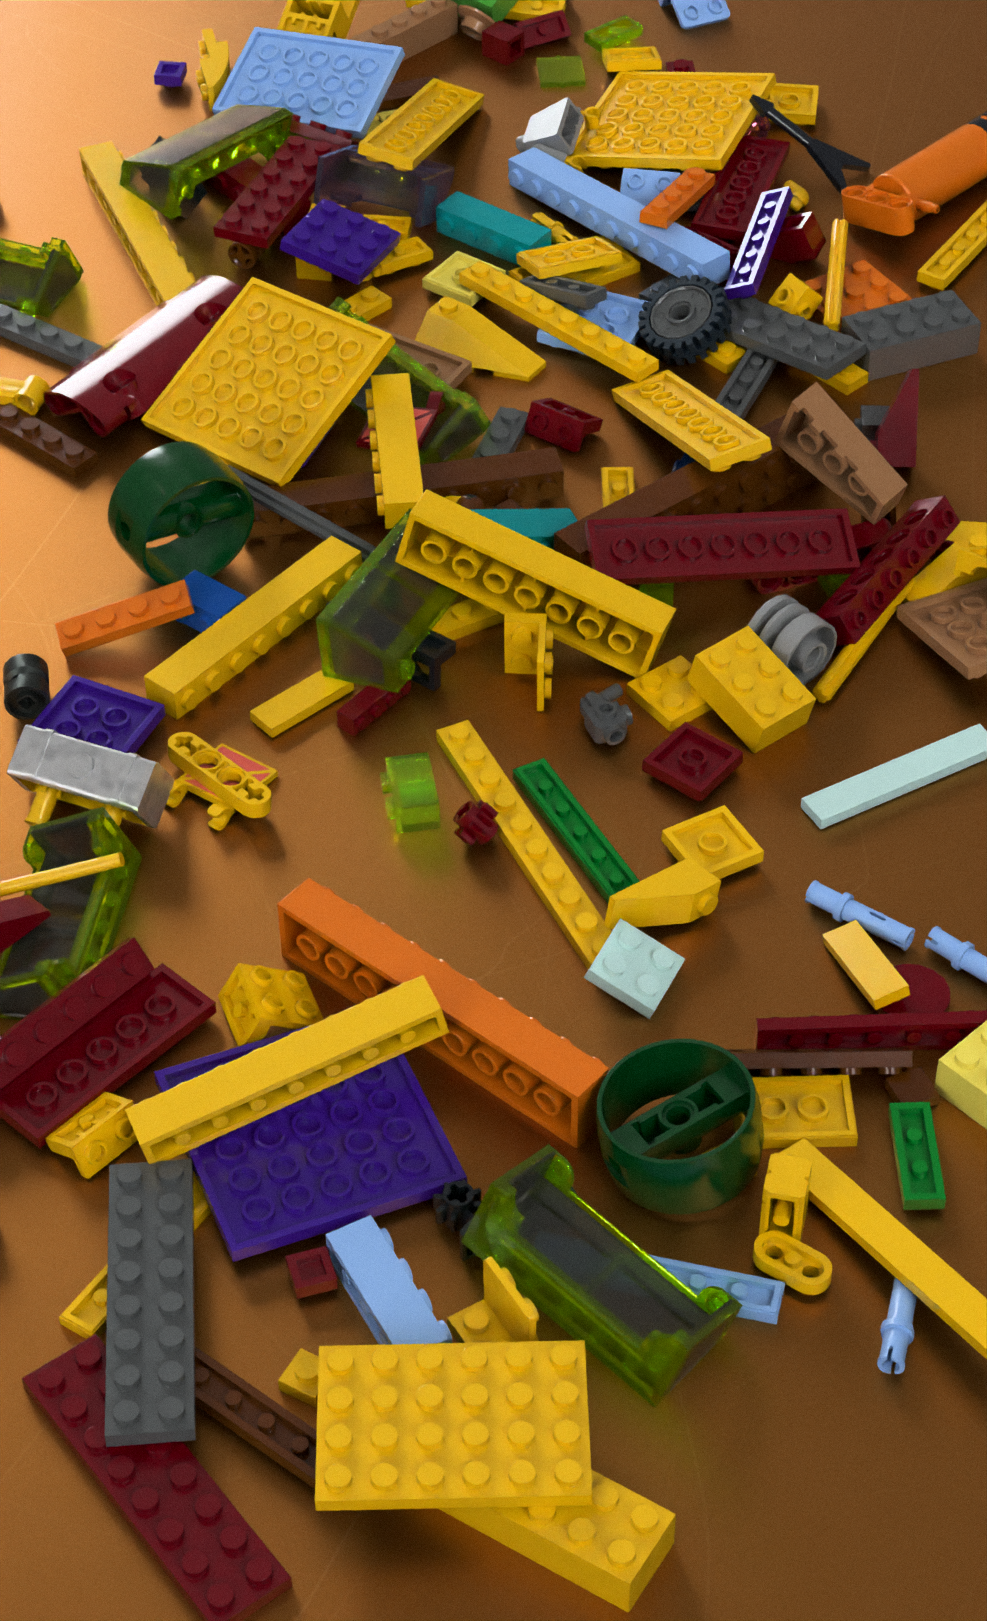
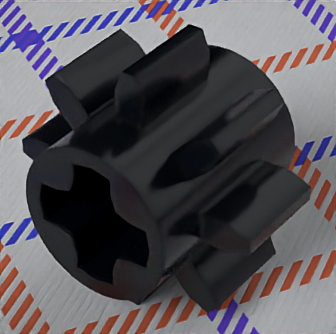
(456, 1204)

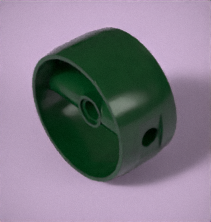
(161, 500)
(708, 1092)

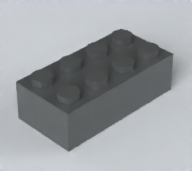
(914, 333)

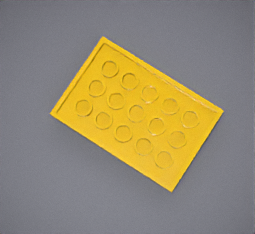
(452, 1426)

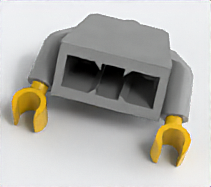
(557, 131)

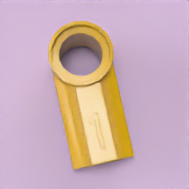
(23, 394)

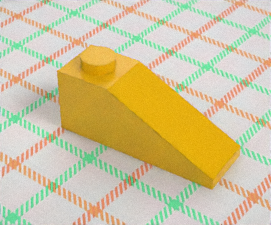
(939, 573)
(666, 898)

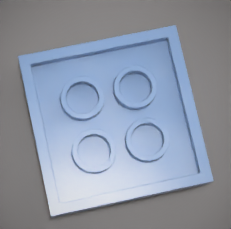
(615, 314)

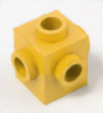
(796, 297)

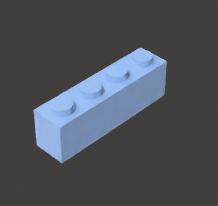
(383, 1286)

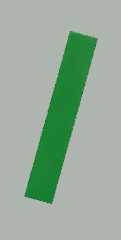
(574, 828)

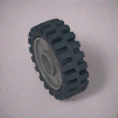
(685, 320)

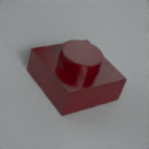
(311, 1272)

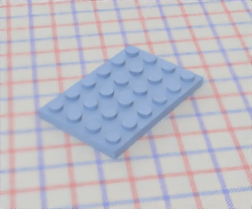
(313, 77)

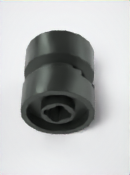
(26, 686)

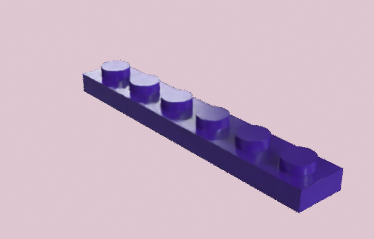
(758, 243)

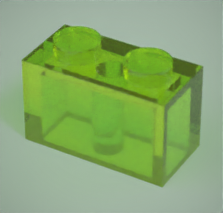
(411, 793)

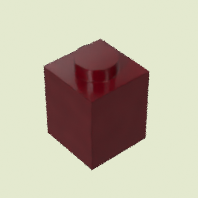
(503, 43)

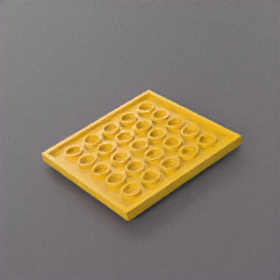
(672, 119)
(268, 381)

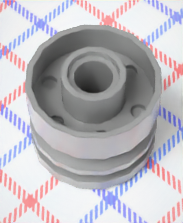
(795, 636)

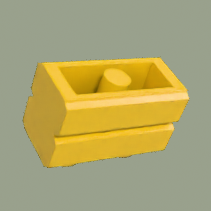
(785, 1194)

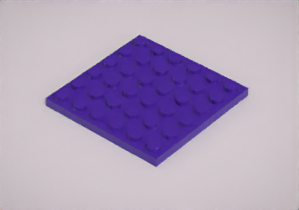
(322, 1159)

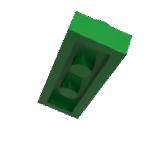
(916, 1156)

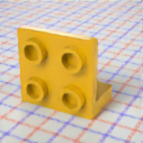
(526, 650)
(264, 998)
(500, 1315)

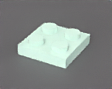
(634, 968)

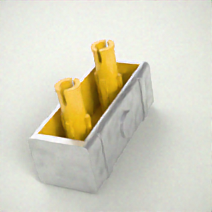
(87, 777)

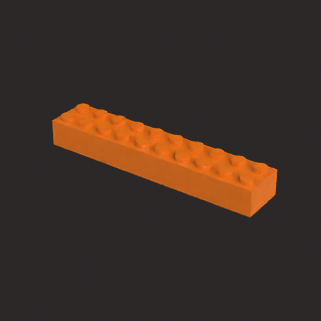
(486, 1035)

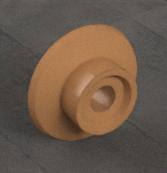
(473, 21)

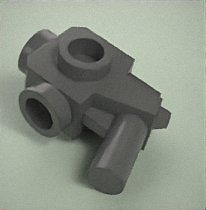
(606, 719)

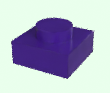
(170, 73)

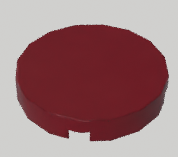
(927, 991)

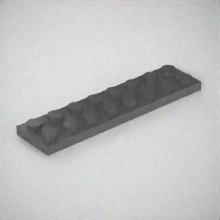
(785, 335)
(150, 1304)

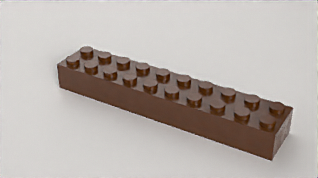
(698, 491)

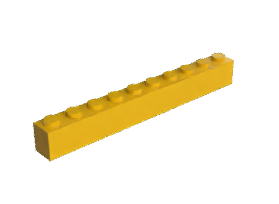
(135, 224)

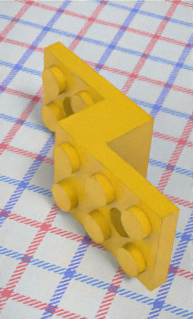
(319, 17)

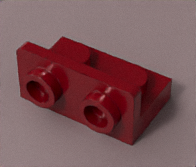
(560, 423)

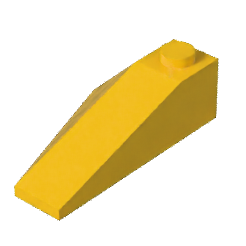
(470, 335)

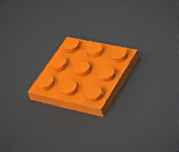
(862, 290)

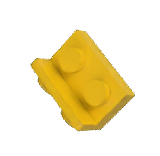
(95, 1134)

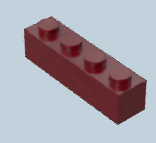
(366, 707)

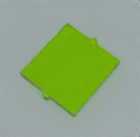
(560, 71)

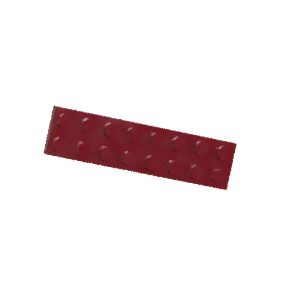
(723, 546)
(161, 1495)

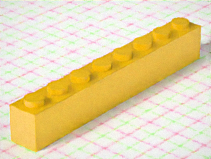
(252, 628)
(287, 1070)

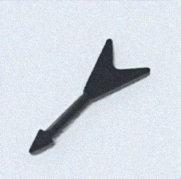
(826, 156)

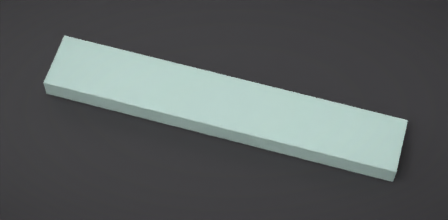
(896, 777)

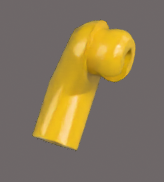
(800, 196)

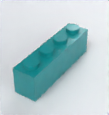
(489, 227)
(532, 523)

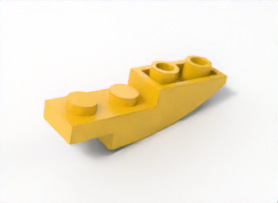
(213, 67)

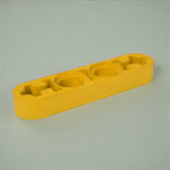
(247, 797)

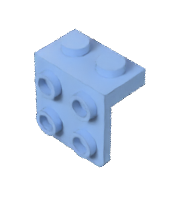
(698, 12)
(645, 184)

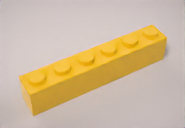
(395, 444)

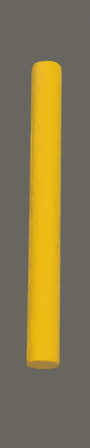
(61, 874)

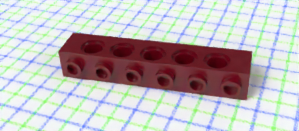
(888, 568)

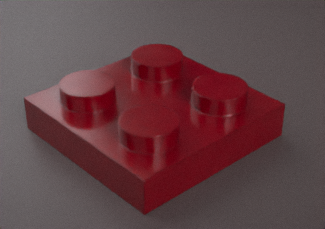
(692, 761)

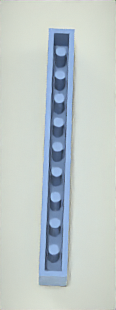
(616, 217)

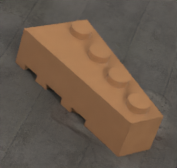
(839, 454)

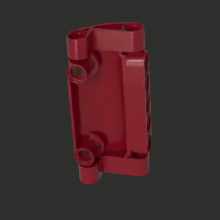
(142, 360)

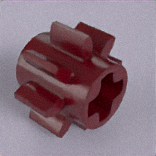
(476, 822)

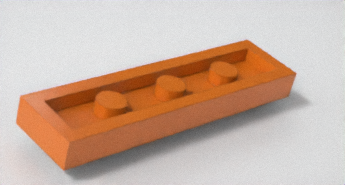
(677, 198)
(124, 618)

